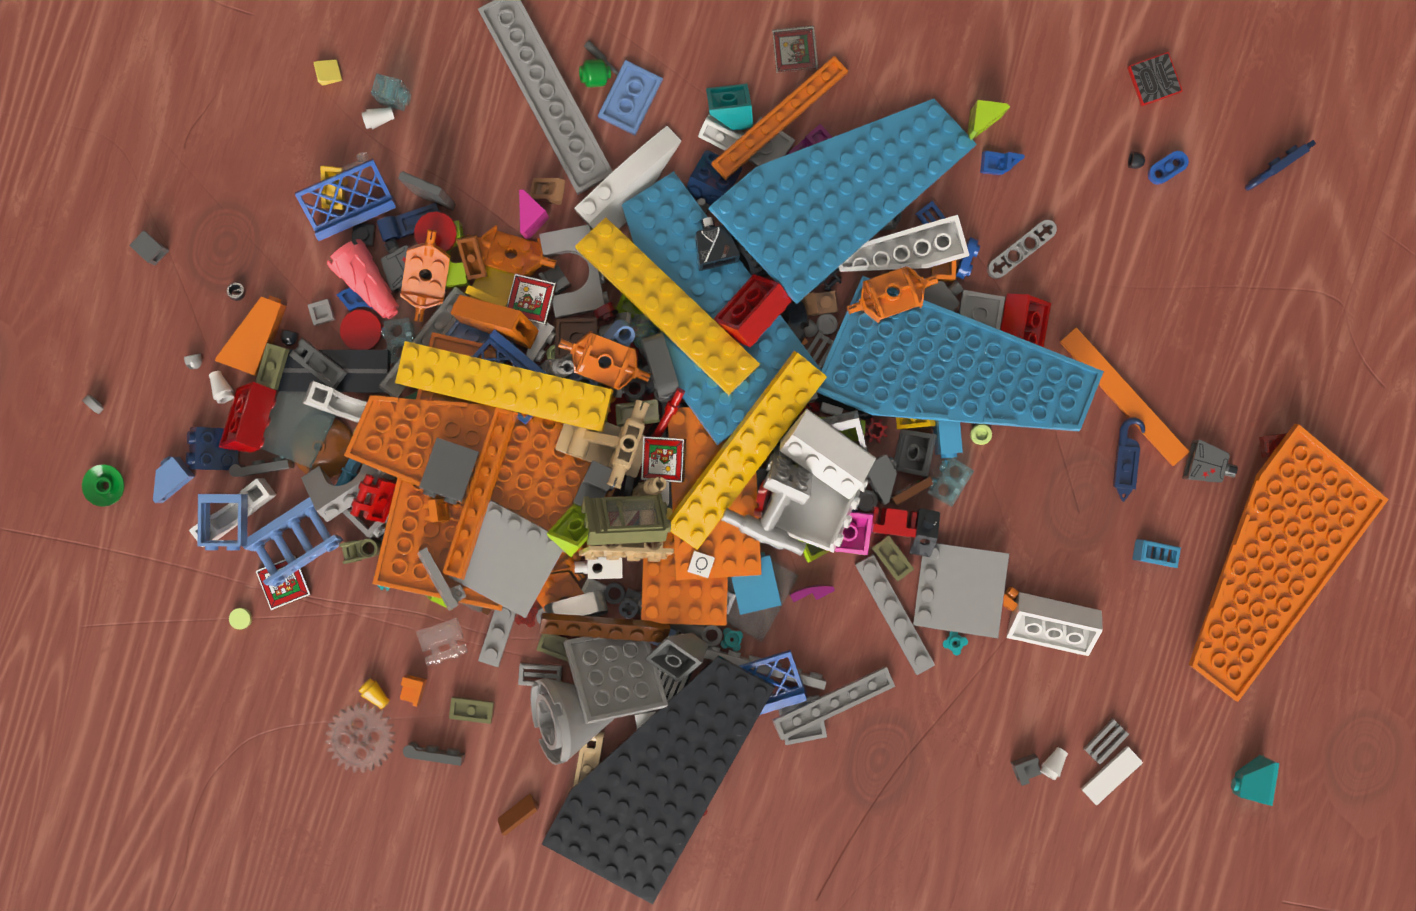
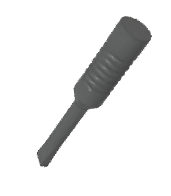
(599, 55)

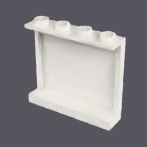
(821, 517)

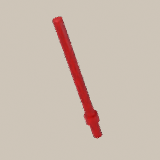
(670, 409)

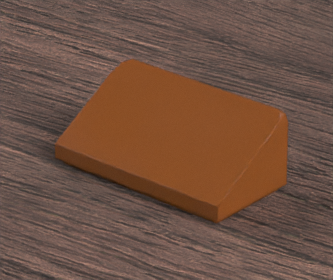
(471, 257)
(517, 814)

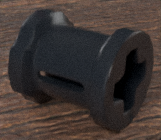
(632, 602)

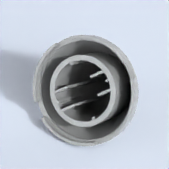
(561, 719)

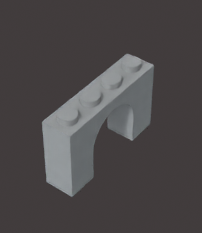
(591, 294)
(331, 499)

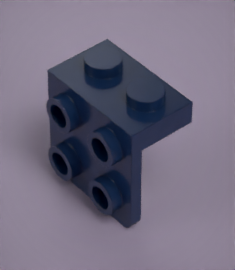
(707, 182)
(205, 450)

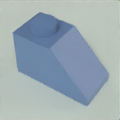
(170, 478)

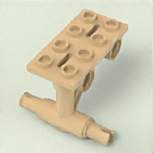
(615, 447)
(633, 551)

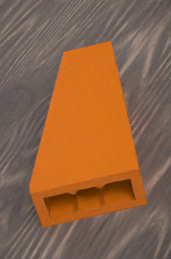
(489, 316)
(249, 341)

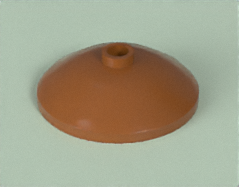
(332, 457)

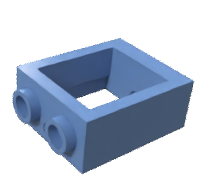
(204, 520)

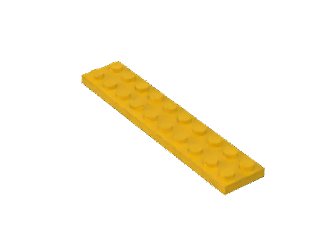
(667, 306)
(504, 386)
(746, 450)

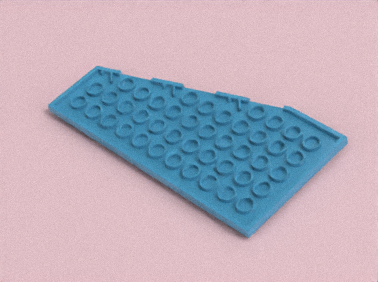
(831, 198)
(664, 228)
(953, 370)

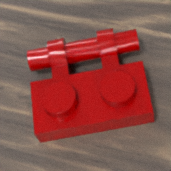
(379, 502)

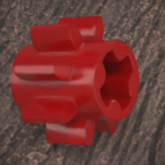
(880, 433)

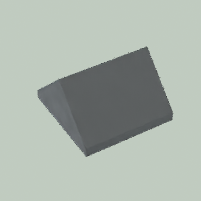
(914, 452)

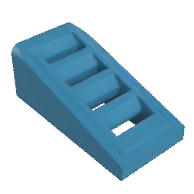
(1143, 551)

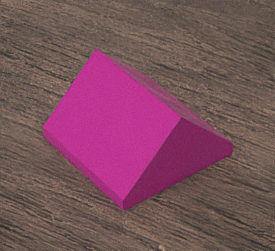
(531, 215)
(857, 535)

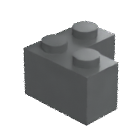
(594, 483)

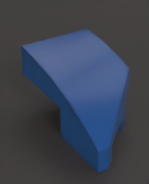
(999, 163)

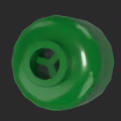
(594, 73)

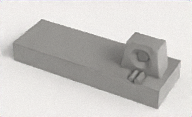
(450, 596)

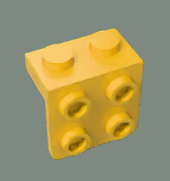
(493, 288)

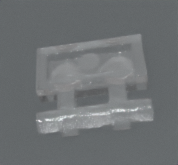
(439, 635)

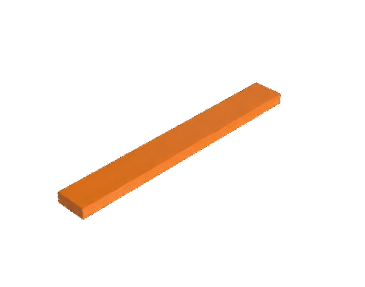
(779, 117)
(1126, 397)
(480, 493)

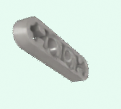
(1022, 250)

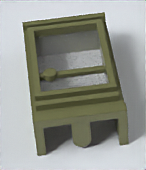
(625, 519)

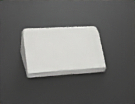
(718, 133)

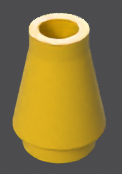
(372, 692)

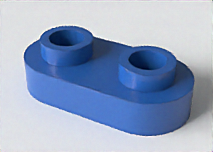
(1167, 168)
(964, 267)

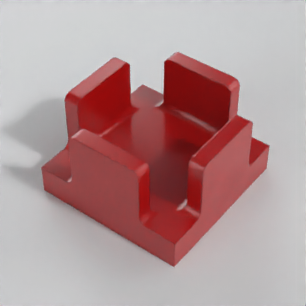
(894, 522)

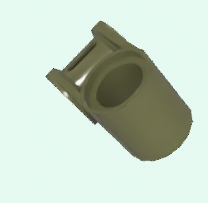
(357, 550)

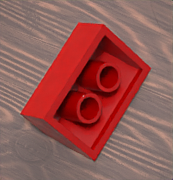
(753, 309)
(1026, 317)
(248, 418)

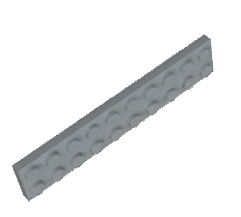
(546, 93)

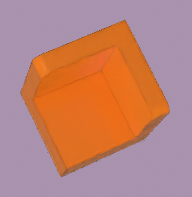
(945, 272)
(412, 689)

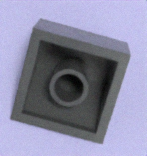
(882, 477)
(678, 655)

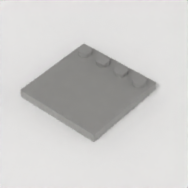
(510, 560)
(962, 590)
(614, 677)

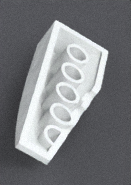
(628, 180)
(915, 247)

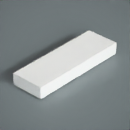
(1111, 775)

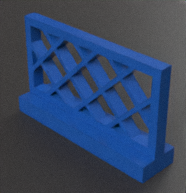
(351, 217)
(510, 354)
(786, 697)

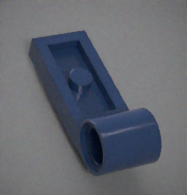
(402, 225)

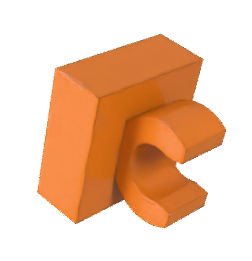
(438, 510)
(1008, 601)

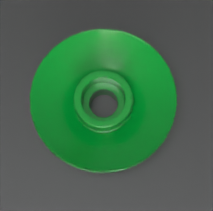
(94, 488)

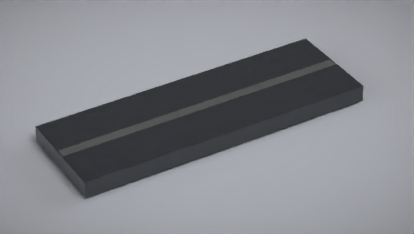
(363, 368)

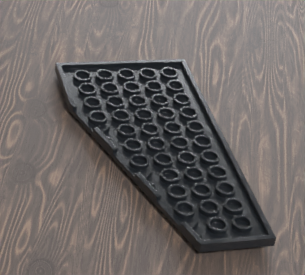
(654, 788)

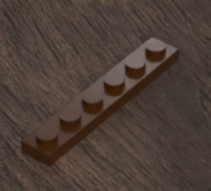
(603, 627)

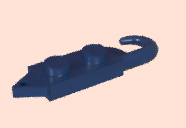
(1278, 164)
(1127, 459)

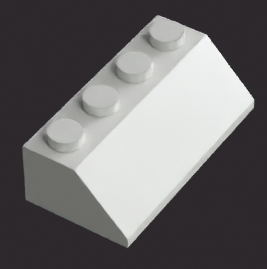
(827, 453)
(1055, 624)

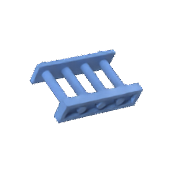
(274, 530)

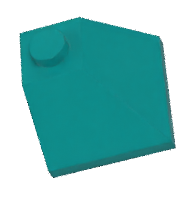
(731, 105)
(1256, 780)

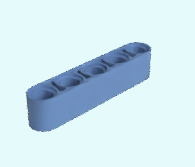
(611, 334)

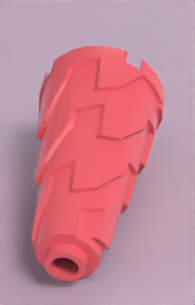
(362, 275)

